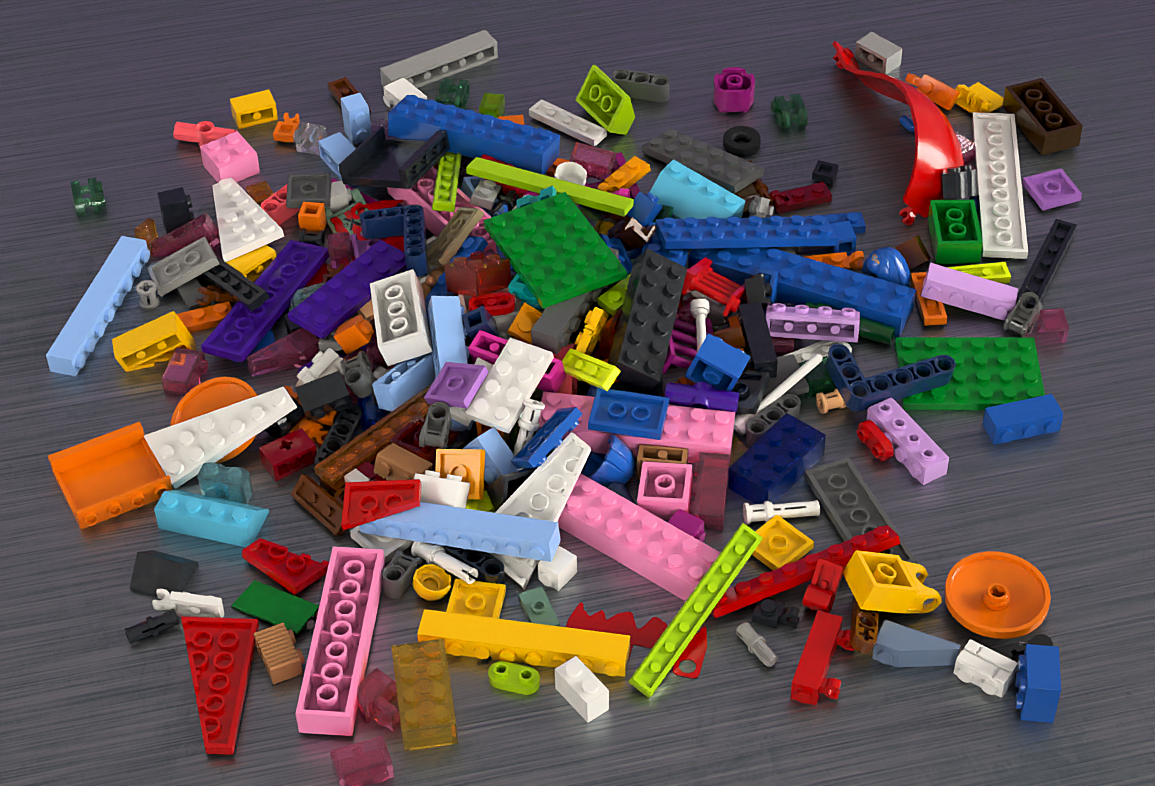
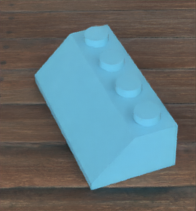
(694, 194)
(209, 517)

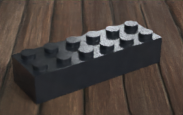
(647, 320)

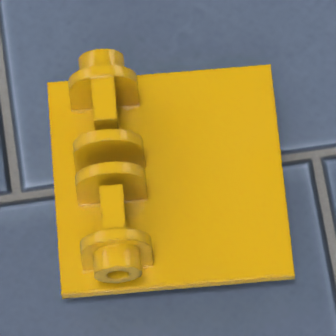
(978, 98)

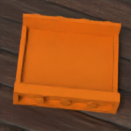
(109, 475)

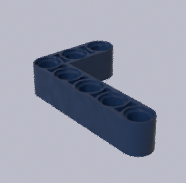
(400, 221)
(893, 383)

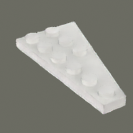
(241, 221)
(212, 436)
(544, 497)

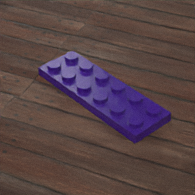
(347, 290)

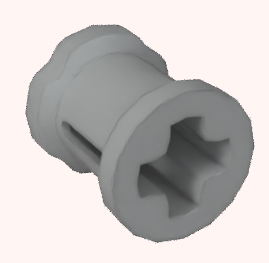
(150, 294)

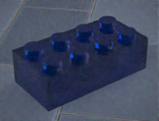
(776, 460)

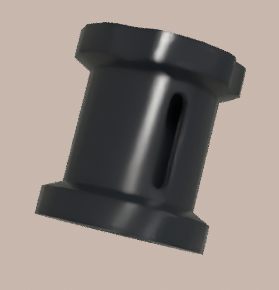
(312, 237)

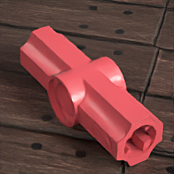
(199, 133)

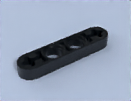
(335, 438)

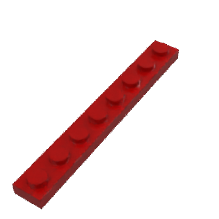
(801, 571)

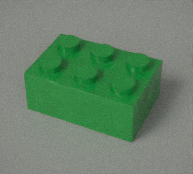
(955, 231)

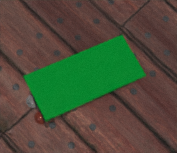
(277, 607)

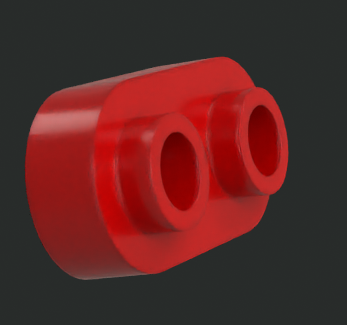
(495, 303)
(875, 440)

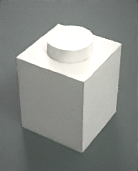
(339, 196)
(558, 571)

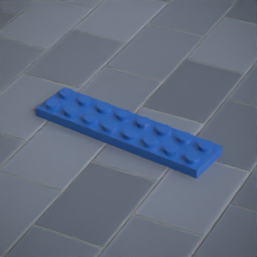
(745, 232)

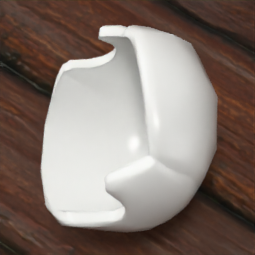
(571, 172)

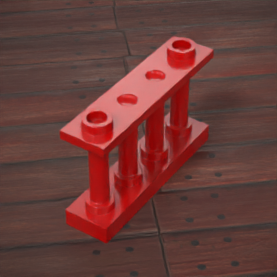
(706, 281)

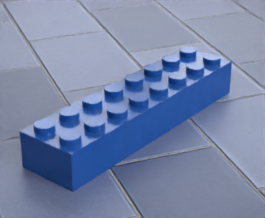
(475, 133)

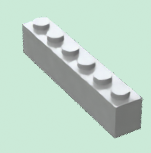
(443, 60)

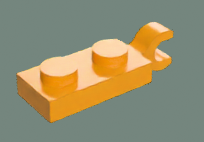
(626, 175)

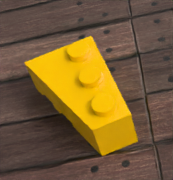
(152, 342)

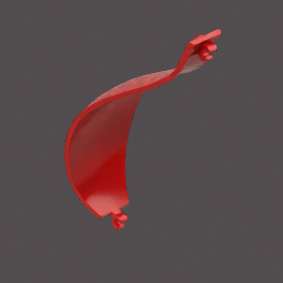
(934, 136)

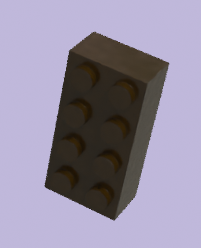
(1042, 116)

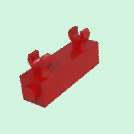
(816, 659)

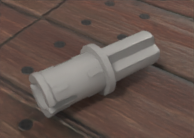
(756, 644)

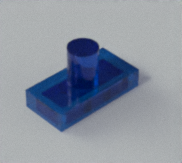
(370, 411)

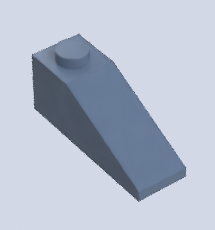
(912, 648)

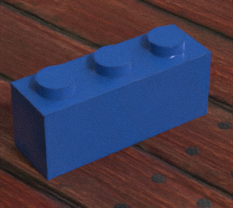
(1022, 419)

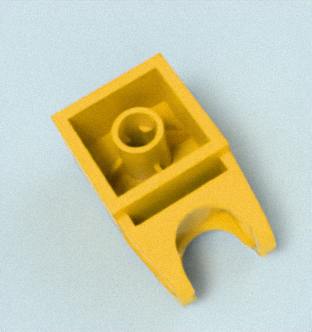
(889, 584)

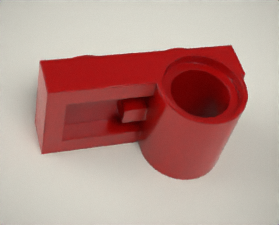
(824, 585)

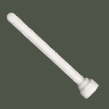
(700, 309)
(741, 421)

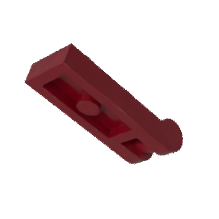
(800, 197)

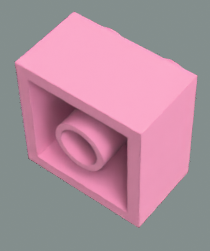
(230, 158)
(665, 488)

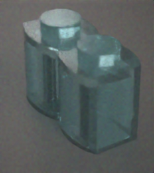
(225, 483)

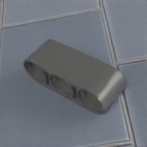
(642, 85)
(769, 416)

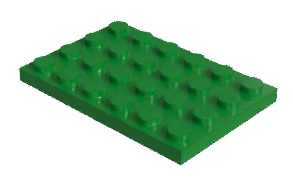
(554, 249)
(985, 372)

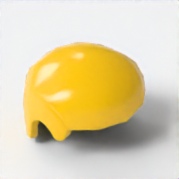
(431, 582)

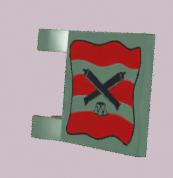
(342, 220)

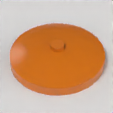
(210, 397)
(997, 595)

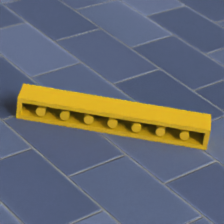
(526, 642)

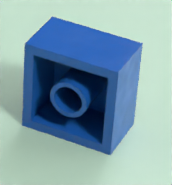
(717, 364)
(1038, 683)

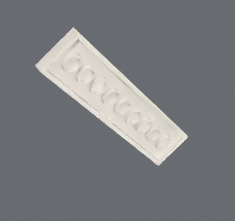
(999, 186)

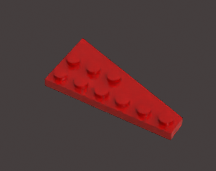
(220, 669)

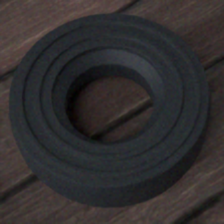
(741, 132)

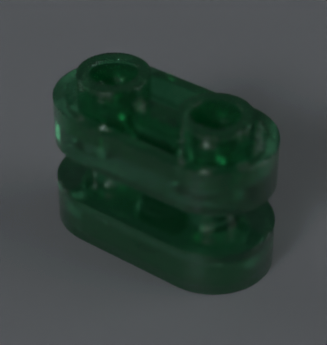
(447, 89)
(784, 117)
(95, 190)

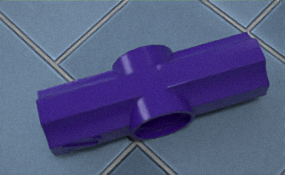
(701, 396)

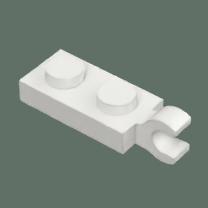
(189, 604)

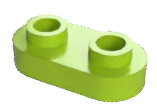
(513, 678)

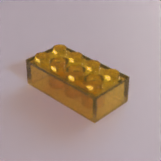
(424, 694)

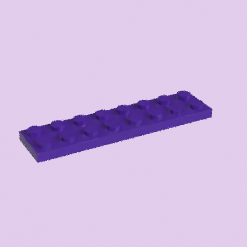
(284, 276)

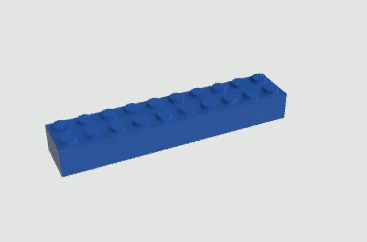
(815, 282)

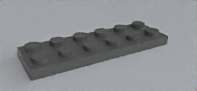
(710, 162)
(851, 503)

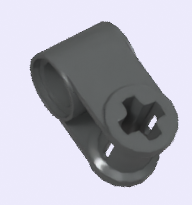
(1023, 319)
(358, 374)
(435, 429)
(399, 574)

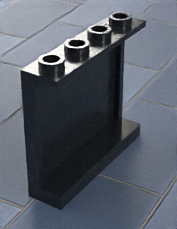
(392, 161)

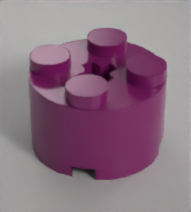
(734, 90)

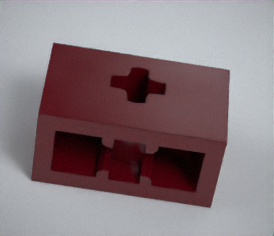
(288, 454)

